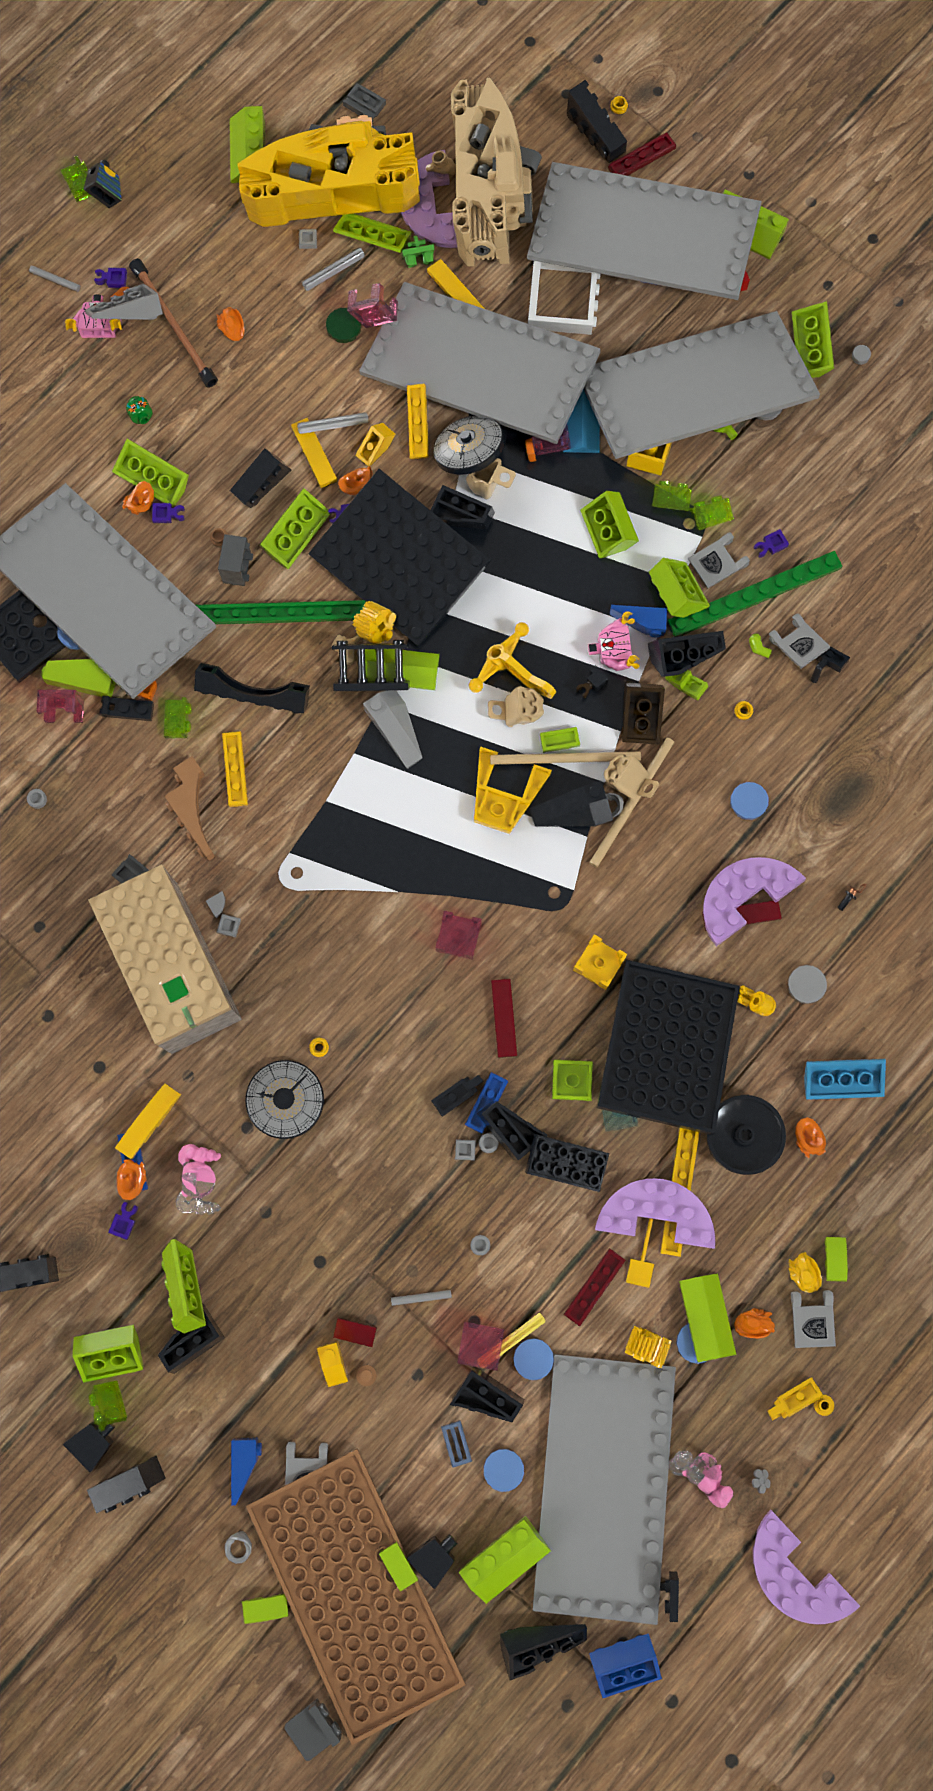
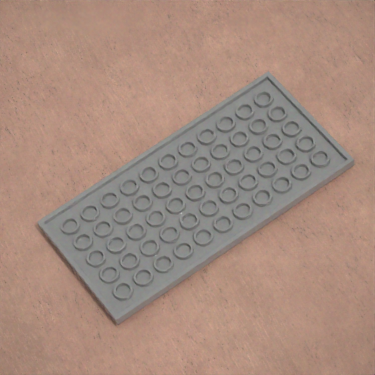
(644, 230)
(481, 362)
(698, 384)
(100, 591)
(605, 1489)

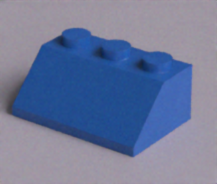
(625, 1665)

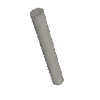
(54, 278)
(421, 1297)

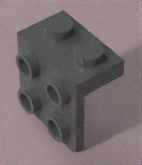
(313, 1730)

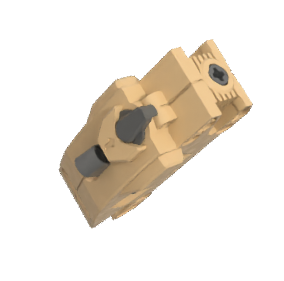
(490, 173)

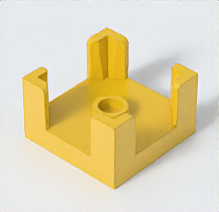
(599, 962)

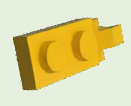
(795, 1399)

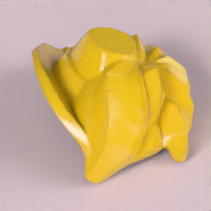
(805, 1273)

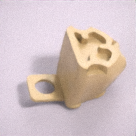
(485, 480)
(520, 707)
(629, 777)

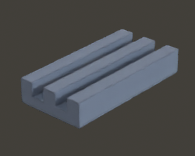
(451, 1426)

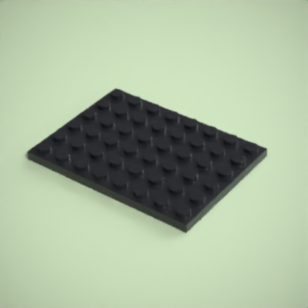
(399, 556)
(669, 1047)

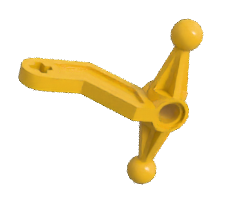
(500, 658)

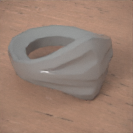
(618, 799)
(241, 1536)

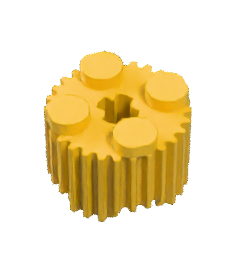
(374, 623)
(648, 1346)

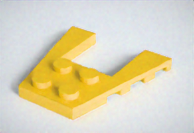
(498, 808)

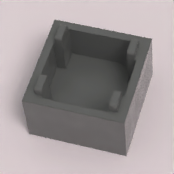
(235, 560)

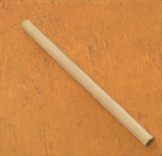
(559, 757)
(629, 806)

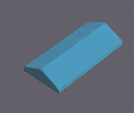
(583, 428)
(845, 1079)

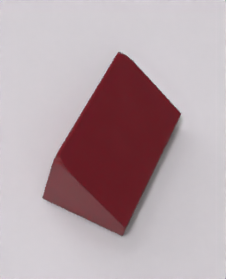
(355, 1332)

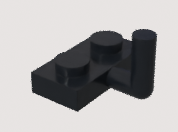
(832, 659)
(672, 1587)

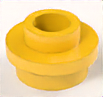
(619, 101)
(743, 705)
(312, 1047)
(824, 1412)

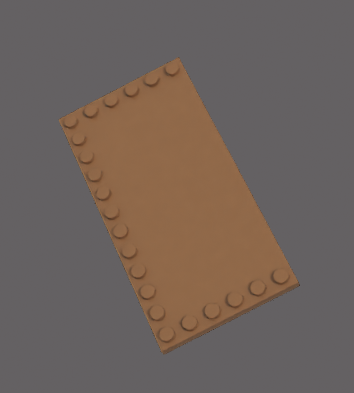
(368, 1639)

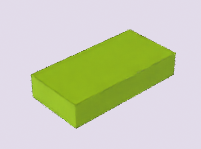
(559, 739)
(398, 1566)

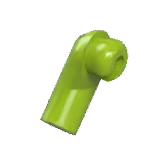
(729, 430)
(757, 647)

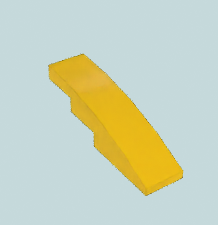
(147, 1121)

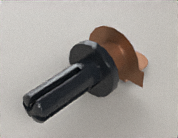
(850, 895)

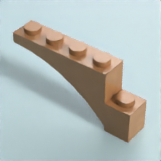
(185, 803)

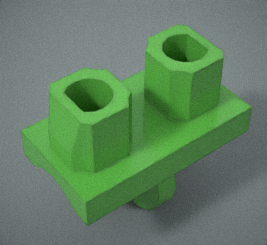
(424, 251)

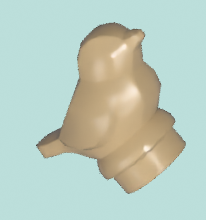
(441, 164)
(349, 652)

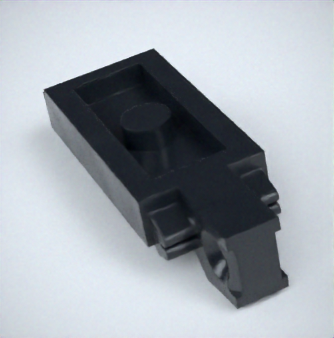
(456, 1095)

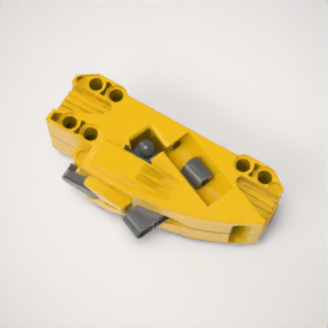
(330, 174)

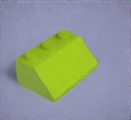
(609, 524)
(678, 587)
(107, 1353)

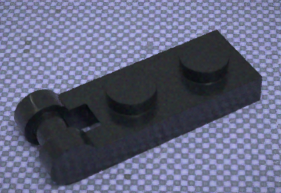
(127, 708)

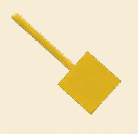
(640, 1271)

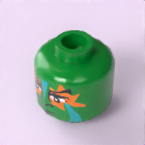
(139, 410)

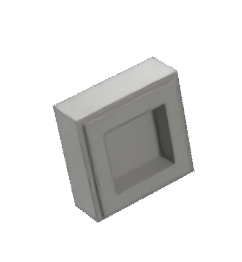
(307, 238)
(228, 925)
(465, 1150)

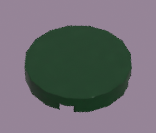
(342, 326)

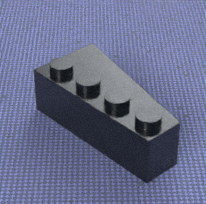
(595, 122)

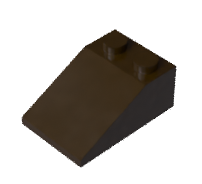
(642, 713)

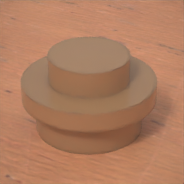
(217, 536)
(366, 1375)

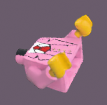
(93, 327)
(615, 645)

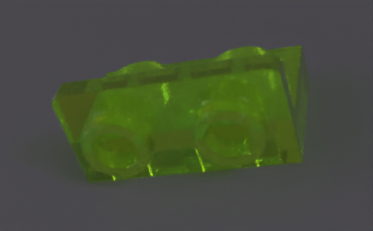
(75, 178)
(672, 497)
(712, 512)
(176, 718)
(107, 1404)

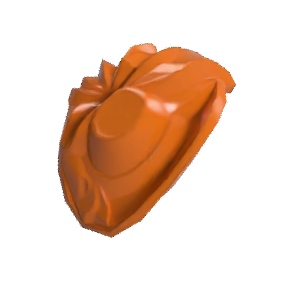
(231, 324)
(355, 480)
(140, 498)
(810, 1137)
(130, 1179)
(754, 1324)

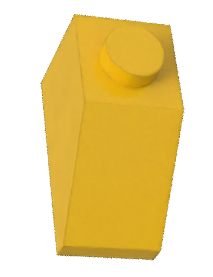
(375, 443)
(332, 1364)

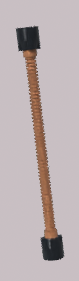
(206, 374)

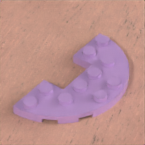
(423, 216)
(737, 885)
(660, 1201)
(786, 1584)

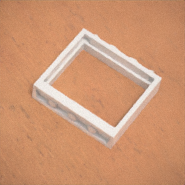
(563, 324)

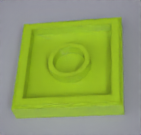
(572, 1080)

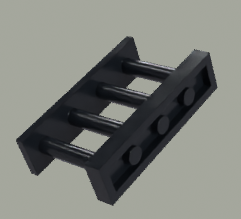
(362, 682)

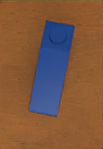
(647, 619)
(243, 1460)

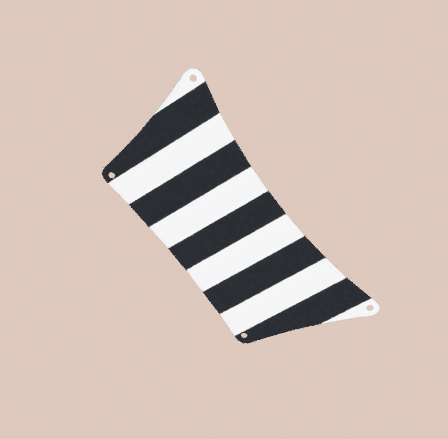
(417, 824)

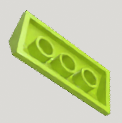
(373, 232)
(813, 338)
(140, 465)
(295, 529)
(418, 667)
(707, 1317)

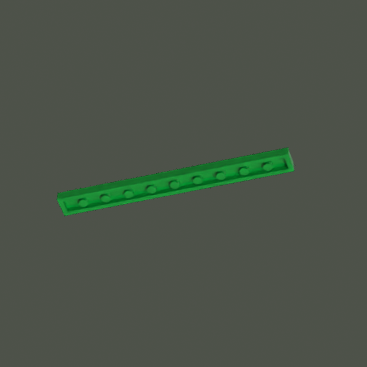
(757, 593)
(282, 612)

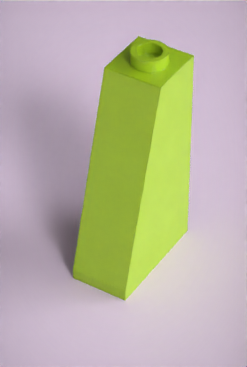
(78, 675)

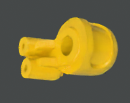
(758, 1002)

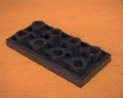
(567, 1163)

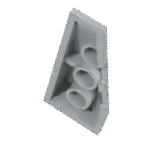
(136, 303)
(393, 721)

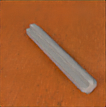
(333, 269)
(332, 423)

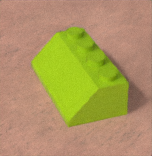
(246, 136)
(768, 231)
(182, 1287)
(504, 1560)

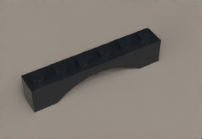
(214, 681)

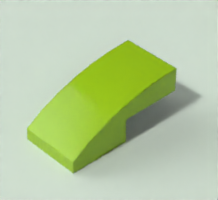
(688, 684)
(836, 1259)
(265, 1609)

